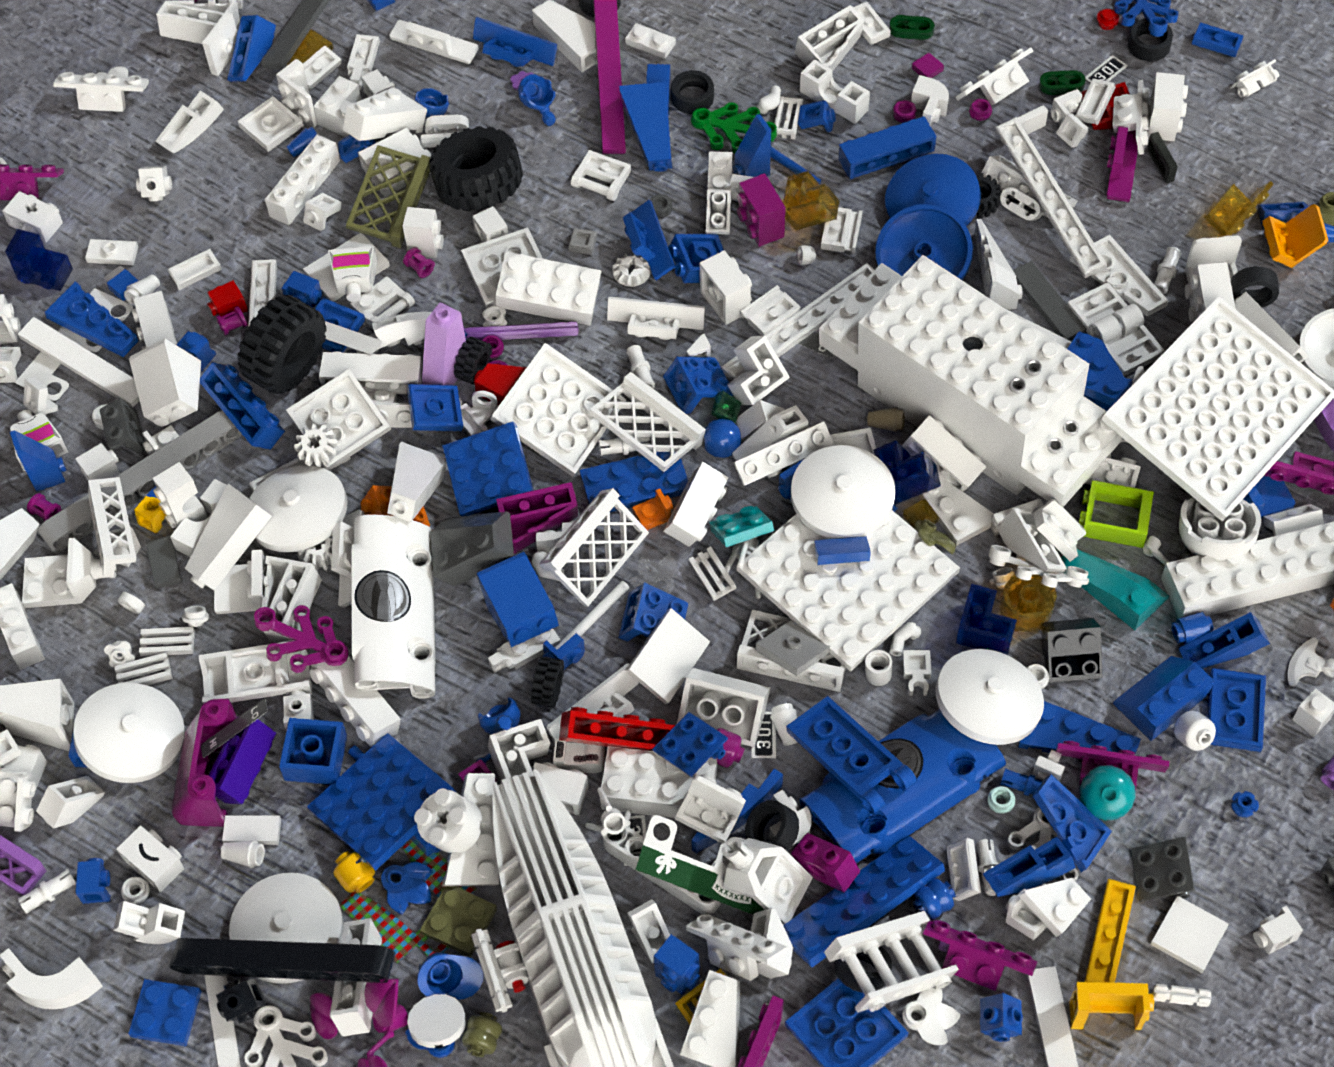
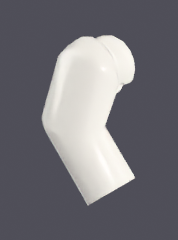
(770, 101)
(536, 559)
(899, 637)

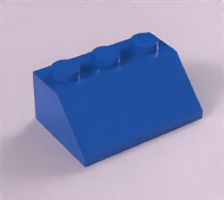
(1164, 695)

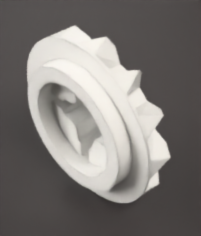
(638, 276)

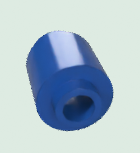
(1191, 627)

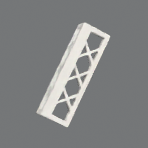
(1008, 175)
(102, 528)

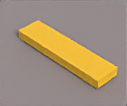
(1110, 932)

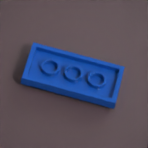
(634, 479)

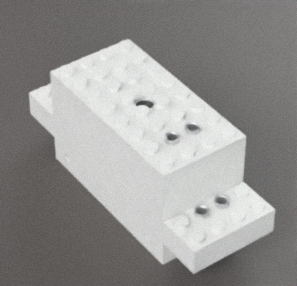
(979, 371)

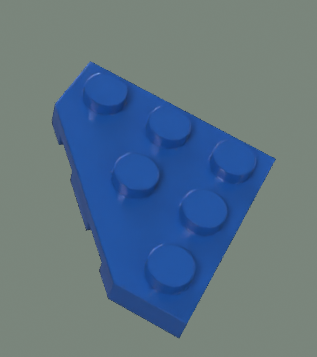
(1104, 377)

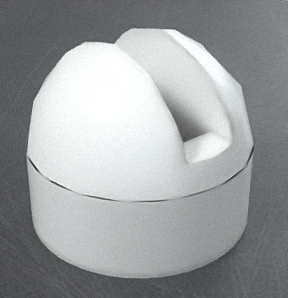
(806, 254)

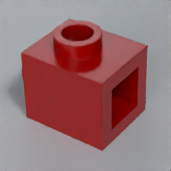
(225, 298)

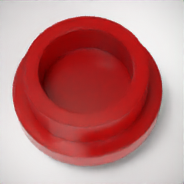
(1107, 19)

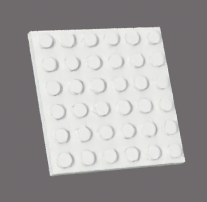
(849, 603)

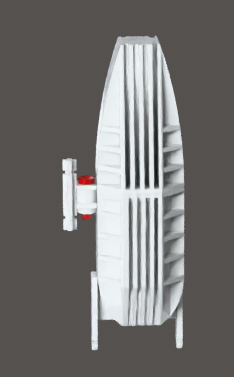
(565, 937)

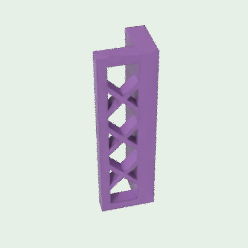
(25, 862)

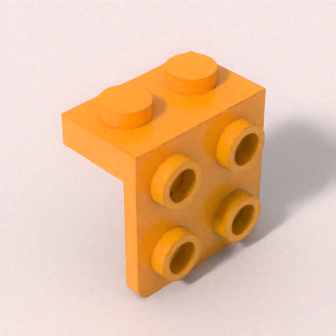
(1297, 238)

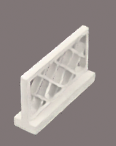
(660, 412)
(583, 529)
(748, 659)

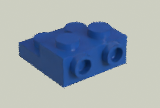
(690, 250)

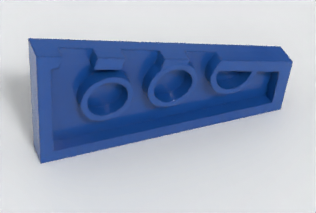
(85, 317)
(1064, 725)

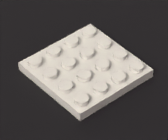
(553, 409)

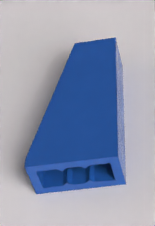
(649, 119)

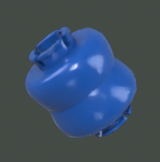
(934, 898)

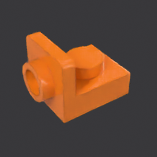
(654, 511)

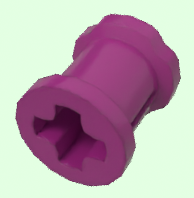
(418, 262)
(231, 321)
(43, 507)

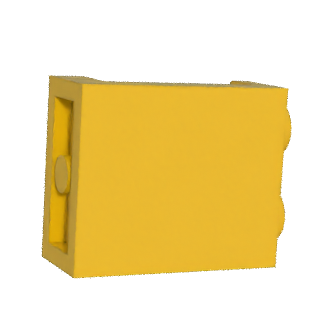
(1110, 998)

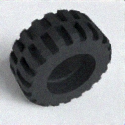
(476, 168)
(281, 344)

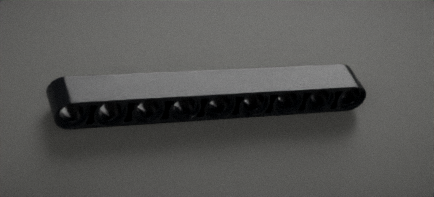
(283, 960)

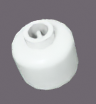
(1194, 730)

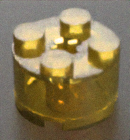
(1028, 602)

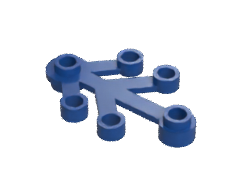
(1157, 24)

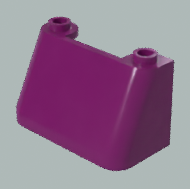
(195, 790)

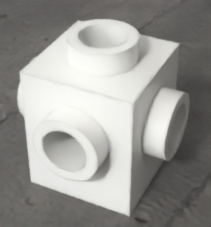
(154, 174)

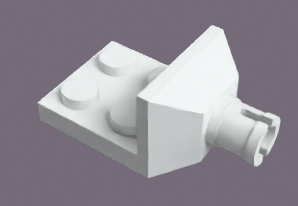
(61, 577)
(766, 875)

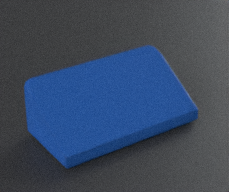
(1280, 211)
(842, 550)

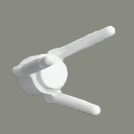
(741, 551)
(612, 819)

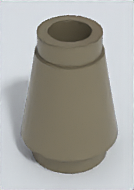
(888, 419)

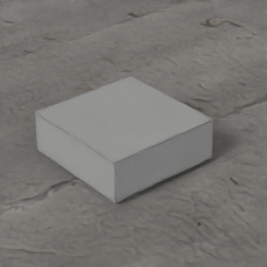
(582, 241)

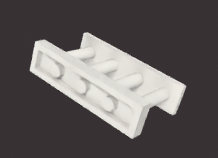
(890, 934)

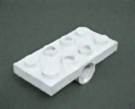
(1118, 327)

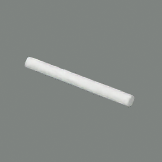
(597, 612)

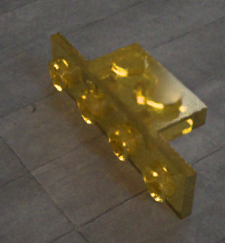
(1233, 208)

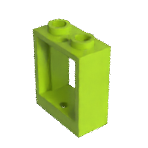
(1122, 496)

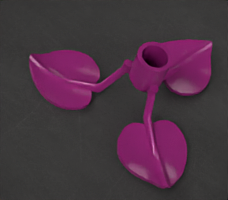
(386, 1016)

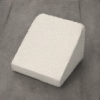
(700, 348)

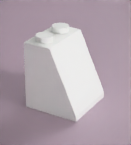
(166, 382)
(38, 712)

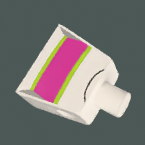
(353, 270)
(41, 430)

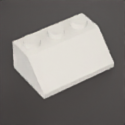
(725, 703)

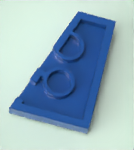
(1071, 821)

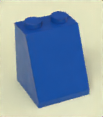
(517, 599)

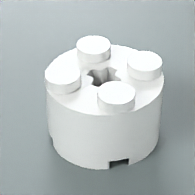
(449, 821)

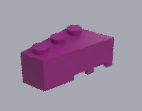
(538, 512)

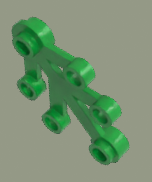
(706, 120)

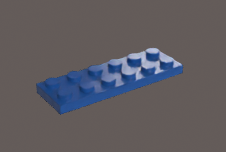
(868, 898)

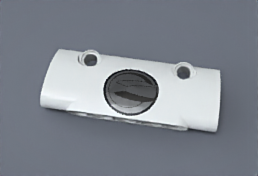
(393, 605)

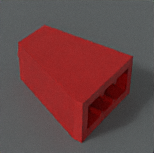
(497, 379)

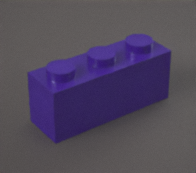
(241, 762)

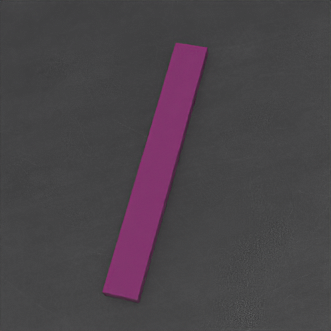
(609, 77)

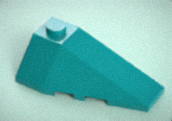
(1119, 590)

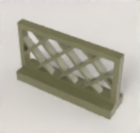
(410, 195)

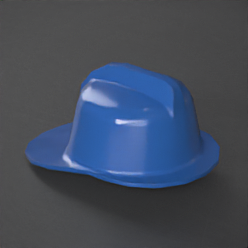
(449, 975)

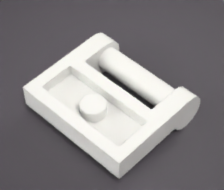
(604, 169)
(381, 297)

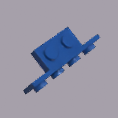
(512, 44)
(648, 239)

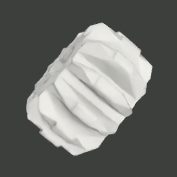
(309, 452)
(318, 555)

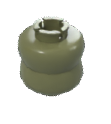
(482, 1034)

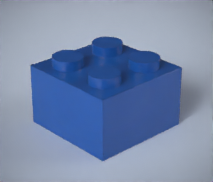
(313, 751)

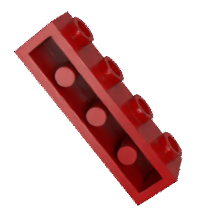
(613, 731)

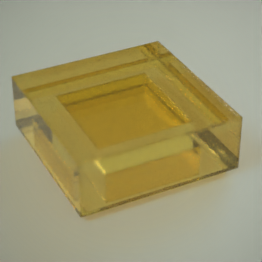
(920, 511)

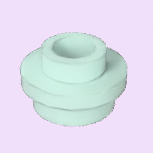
(1004, 793)

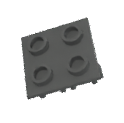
(1163, 869)

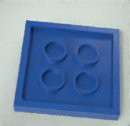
(487, 468)
(840, 1035)

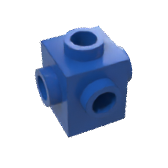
(1001, 1017)

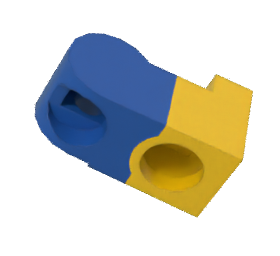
(150, 513)

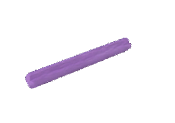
(525, 331)

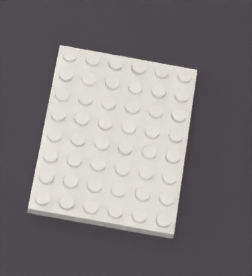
(1219, 407)

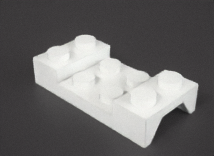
(249, 674)

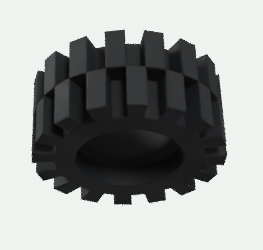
(992, 191)
(472, 358)
(547, 681)

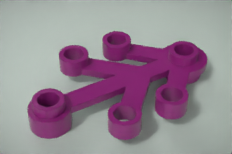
(302, 640)

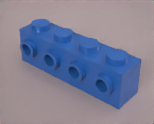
(887, 147)
(242, 405)

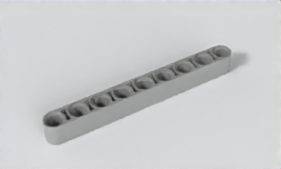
(138, 481)

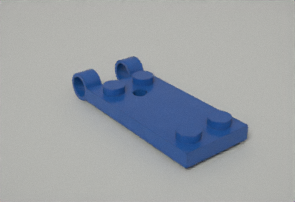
(842, 743)

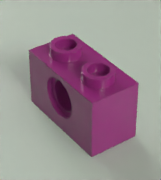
(826, 862)

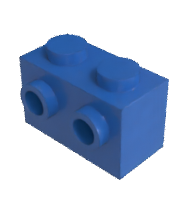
(677, 965)

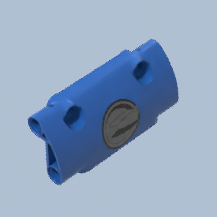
(946, 772)

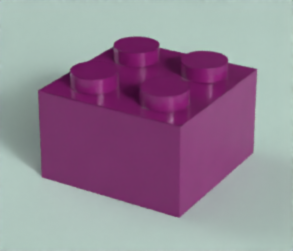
(761, 210)

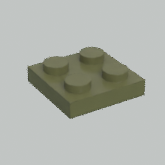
(457, 917)

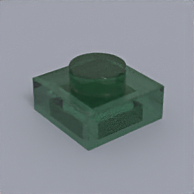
(726, 407)

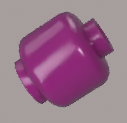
(732, 747)

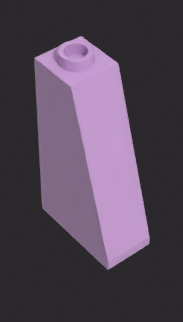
(441, 346)

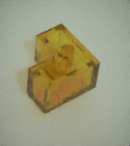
(808, 202)

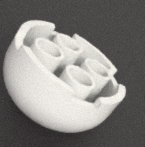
(1224, 539)

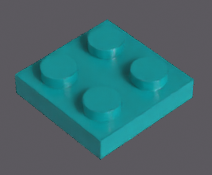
(741, 526)

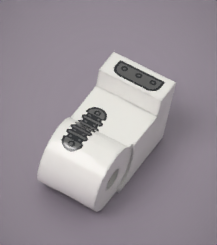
(579, 756)

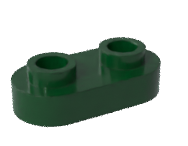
(911, 27)
(1061, 82)

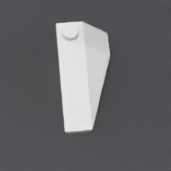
(997, 275)

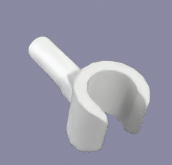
(1151, 549)

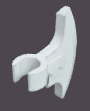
(1307, 663)

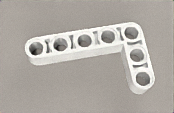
(631, 841)

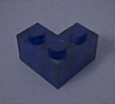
(35, 263)
(910, 474)
(981, 627)

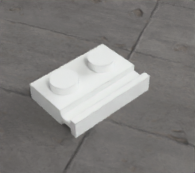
(842, 232)
(770, 311)

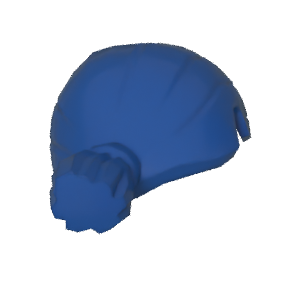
(537, 94)
(500, 717)

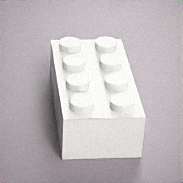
(548, 288)
(647, 782)

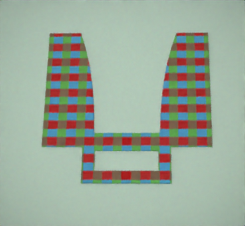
(392, 930)

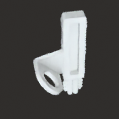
(481, 412)

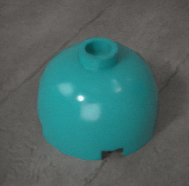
(1107, 792)

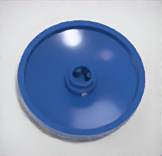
(935, 181)
(926, 232)

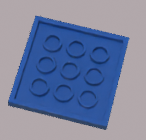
(377, 800)

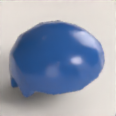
(432, 100)
(722, 438)

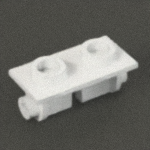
(1262, 73)

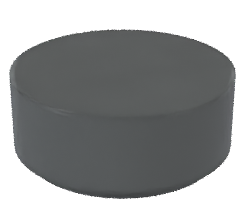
(662, 205)

